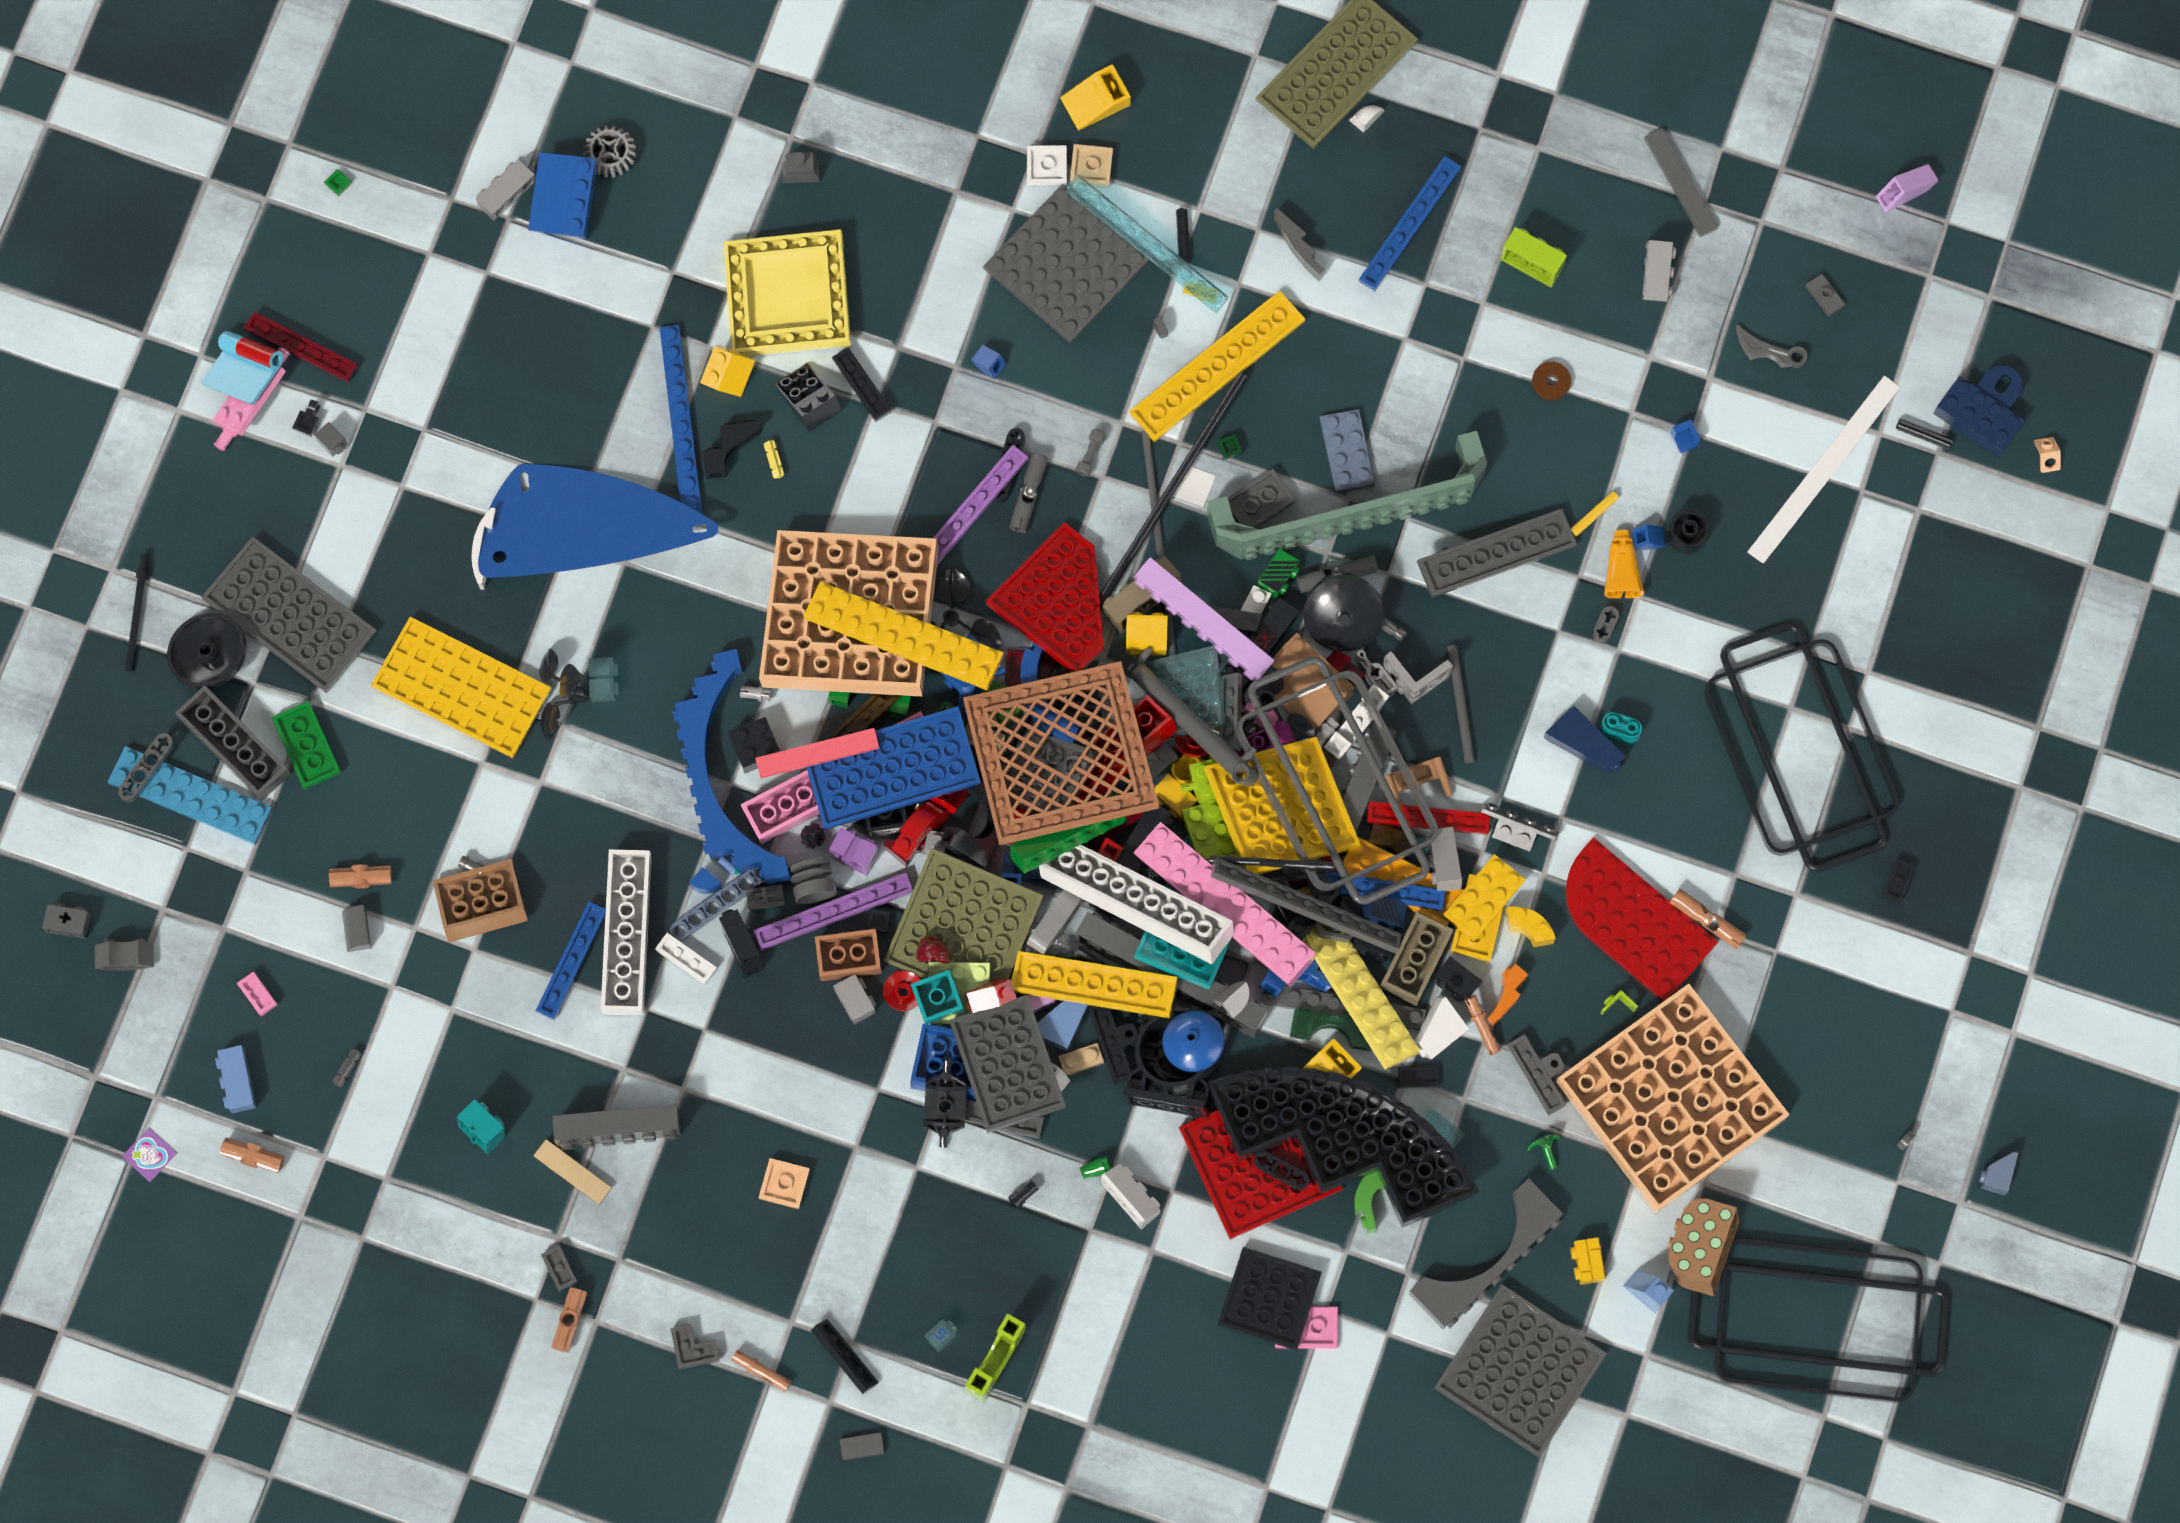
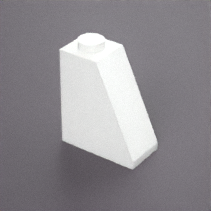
(1439, 1028)

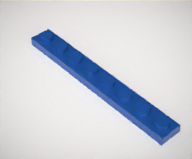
(1409, 223)

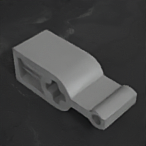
(1383, 680)

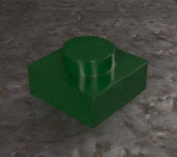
(1229, 447)

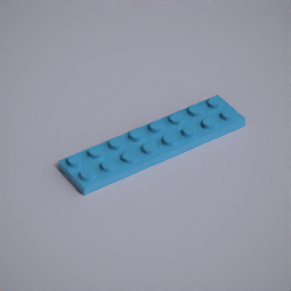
(195, 797)

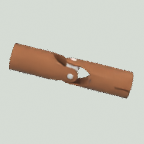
(1699, 912)

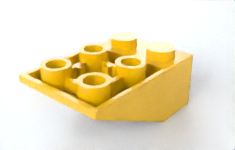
(1096, 98)
(1145, 632)
(1334, 1059)

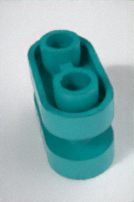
(1621, 728)

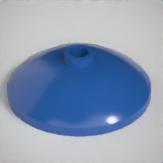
(1201, 1051)

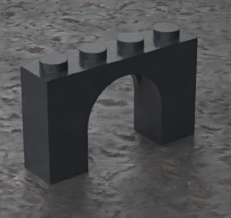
(972, 849)
(740, 942)

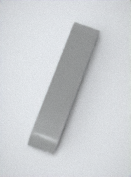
(1054, 921)

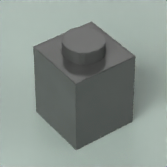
(331, 439)

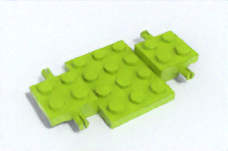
(1205, 822)

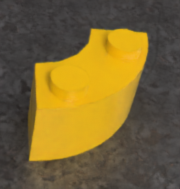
(1529, 924)

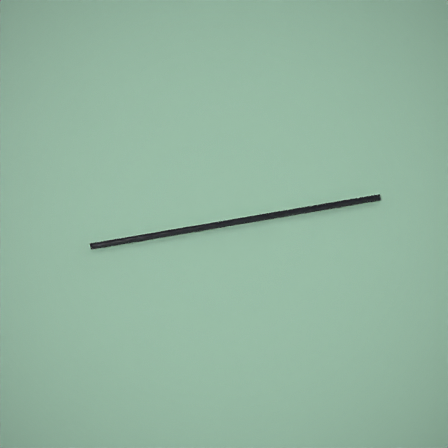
(1156, 513)

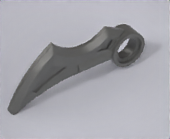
(1756, 348)

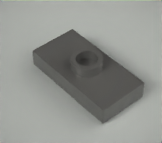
(1825, 295)

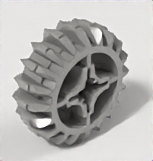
(619, 139)

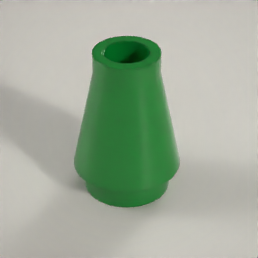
(1095, 1168)

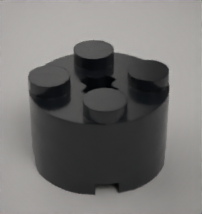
(1685, 521)

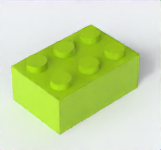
(1533, 256)

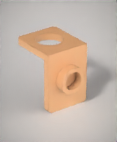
(2048, 449)

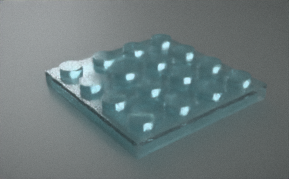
(1196, 681)

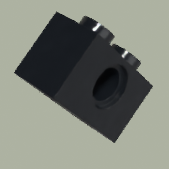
(1453, 969)

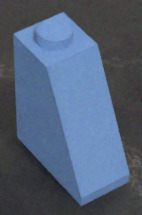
(1062, 1024)
(1648, 1290)

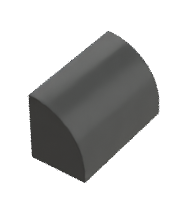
(356, 928)

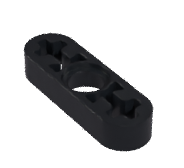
(1297, 1172)

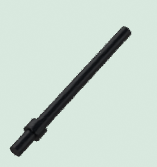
(141, 575)

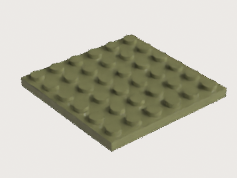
(967, 910)

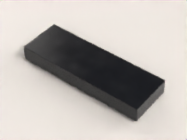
(1243, 621)

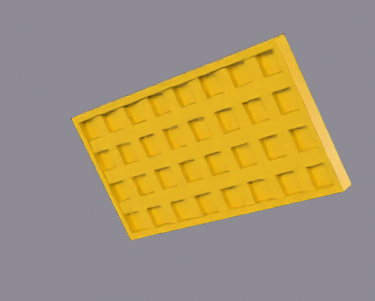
(461, 687)

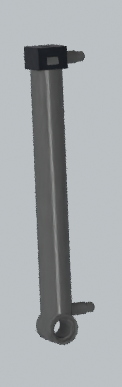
(1137, 670)

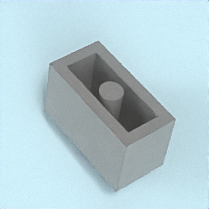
(854, 998)

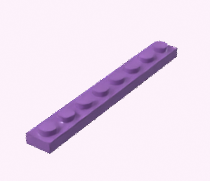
(979, 500)
(833, 911)

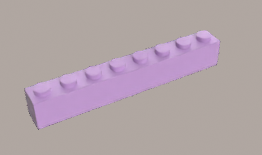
(1203, 619)

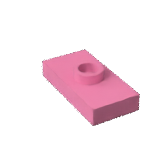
(257, 994)

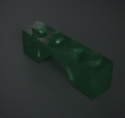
(1307, 1024)

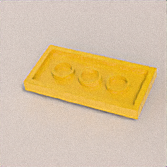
(1484, 898)
(1483, 946)

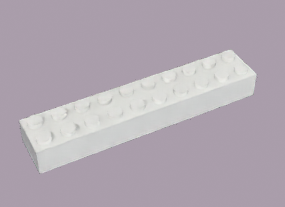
(1140, 902)

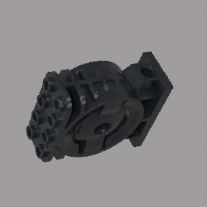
(1170, 1098)

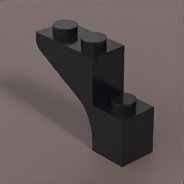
(732, 438)
(1362, 947)

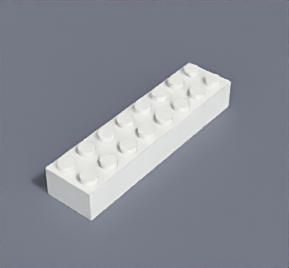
(626, 932)

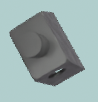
(800, 168)

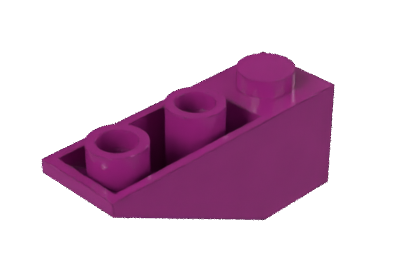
(1261, 740)

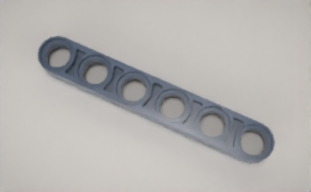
(718, 898)

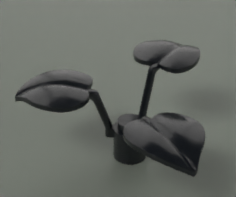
(957, 588)
(569, 688)
(1299, 725)

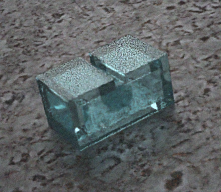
(602, 679)

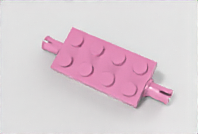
(237, 415)

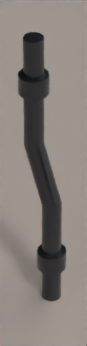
(1312, 864)

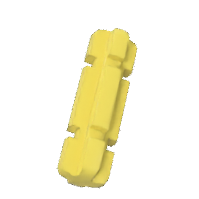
(774, 459)

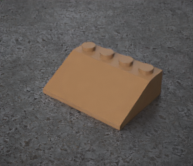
(1318, 704)
(479, 902)

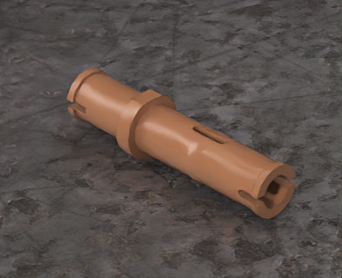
(1478, 1016)
(752, 1365)

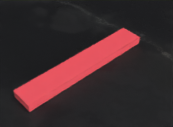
(817, 753)

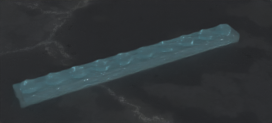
(1147, 243)

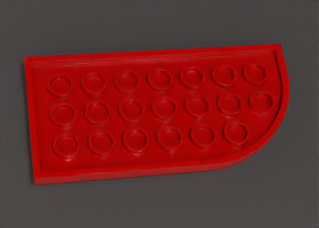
(1633, 921)

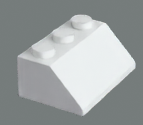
(1130, 1195)

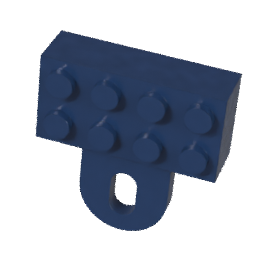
(1982, 411)

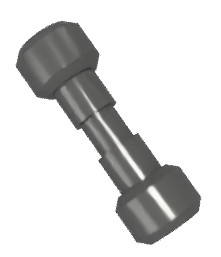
(1096, 438)

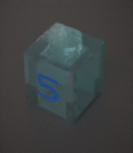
(941, 1335)

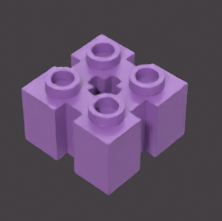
(853, 851)

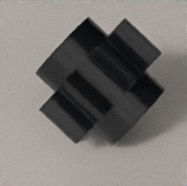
(812, 835)

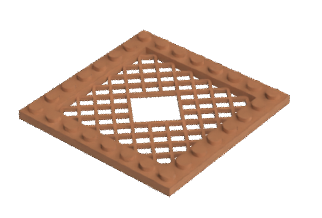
(1085, 813)

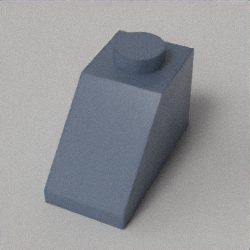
(1999, 1175)

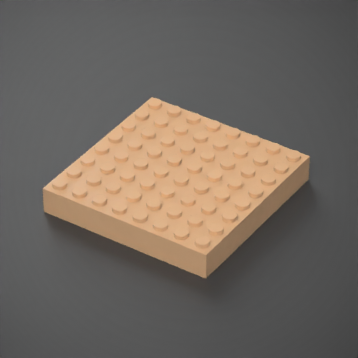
(877, 568)
(1672, 1098)

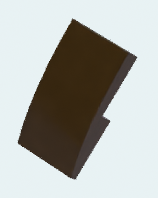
(1386, 836)

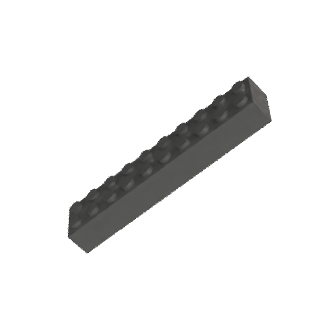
(1121, 947)

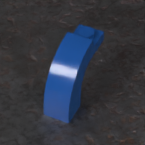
(1273, 984)

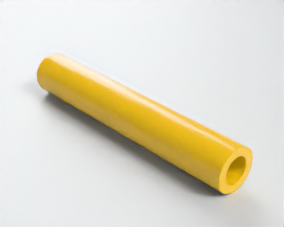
(1594, 513)

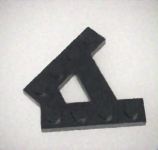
(1297, 923)

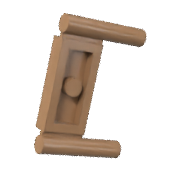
(1421, 773)

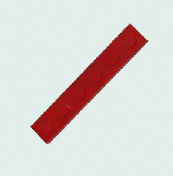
(1460, 820)

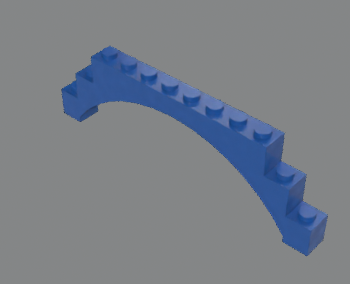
(695, 722)

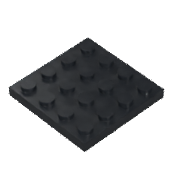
(1269, 1298)

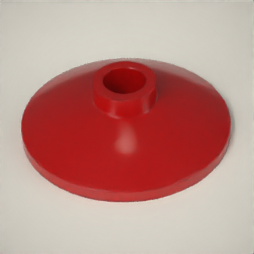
(1188, 746)
(892, 987)

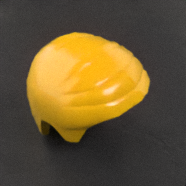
(1180, 768)

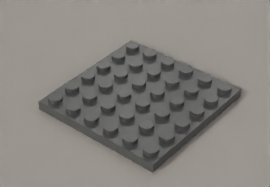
(1065, 264)
(1520, 1371)

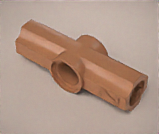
(360, 876)
(252, 1155)
(565, 1333)

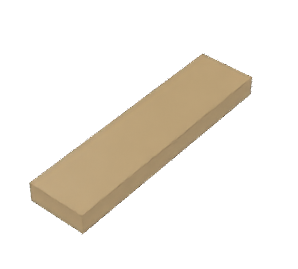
(572, 1172)

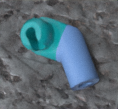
(727, 865)

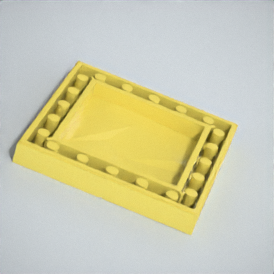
(787, 293)

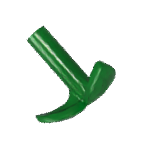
(1546, 1143)

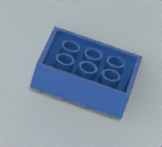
(563, 195)
(934, 1046)

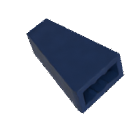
(1582, 739)

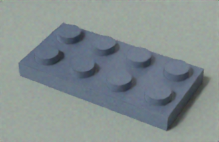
(1347, 451)

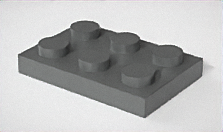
(1260, 500)

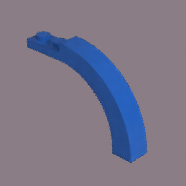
(1029, 670)

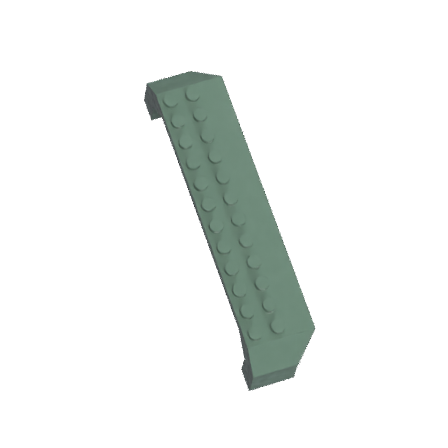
(1249, 542)

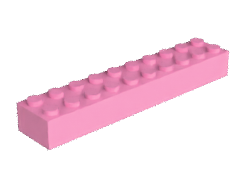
(785, 805)
(1252, 925)

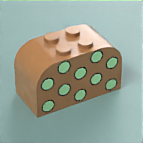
(1702, 1244)

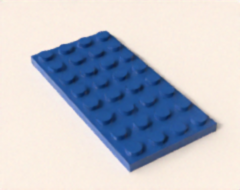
(911, 766)

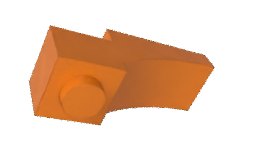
(1511, 980)

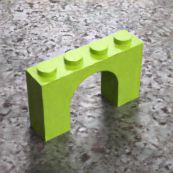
(987, 1374)

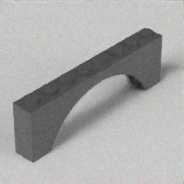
(1447, 1300)

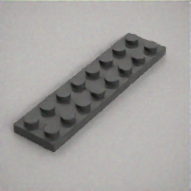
(1496, 553)

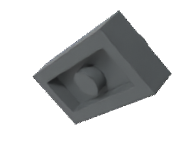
(559, 1268)

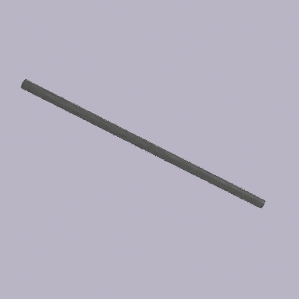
(1157, 531)

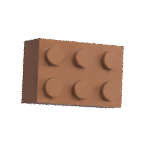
(848, 954)

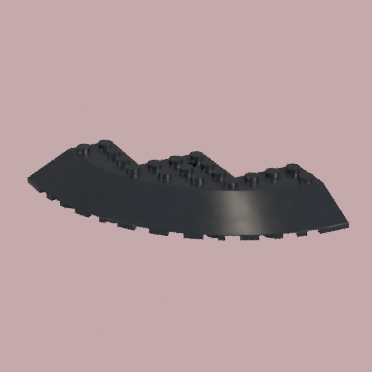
(1344, 1125)

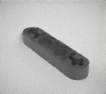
(142, 765)

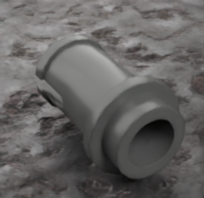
(468, 864)

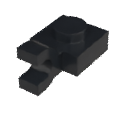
(307, 421)

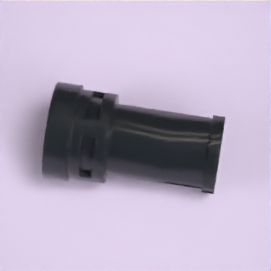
(1020, 1197)

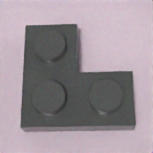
(691, 1354)

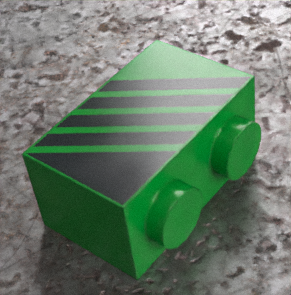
(1279, 573)

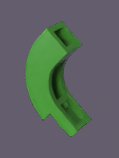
(1366, 1191)

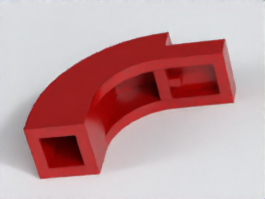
(918, 826)

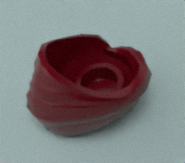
(932, 949)

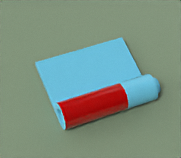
(242, 367)

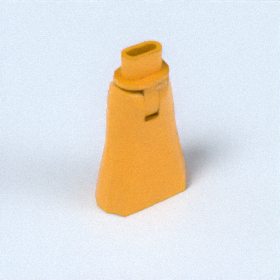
(1623, 568)

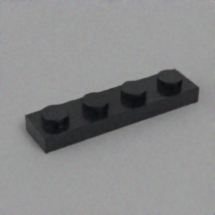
(861, 384)
(844, 1356)

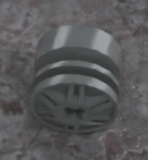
(812, 880)

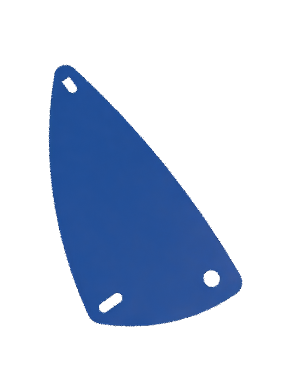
(581, 522)

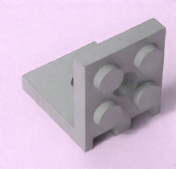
(1405, 683)

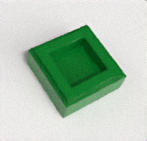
(337, 182)

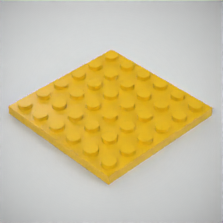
(1254, 822)

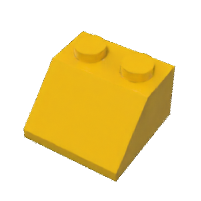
(727, 371)

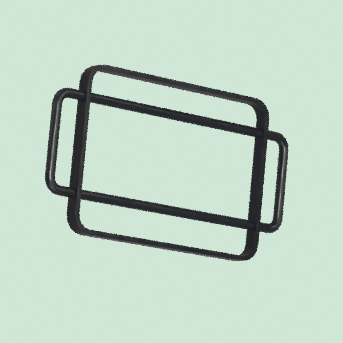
(1802, 846)
(1910, 1370)

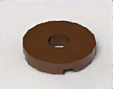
(1554, 370)

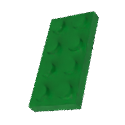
(306, 745)

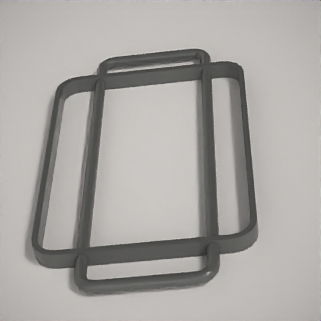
(1330, 681)

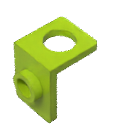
(1623, 997)

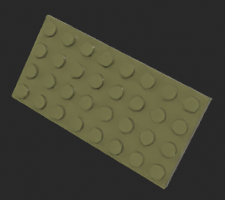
(1336, 70)

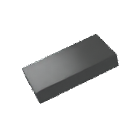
(862, 1446)

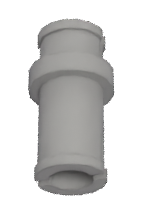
(756, 693)
(1327, 729)

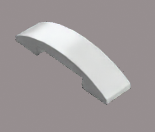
(486, 522)
(1344, 737)

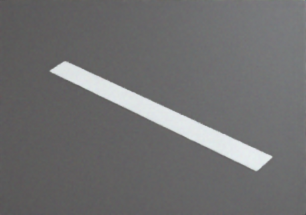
(1823, 469)

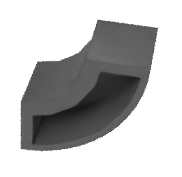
(124, 955)

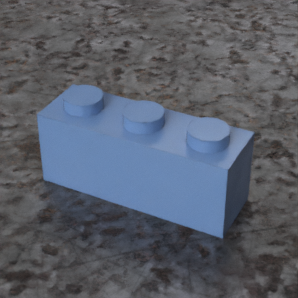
(235, 1079)

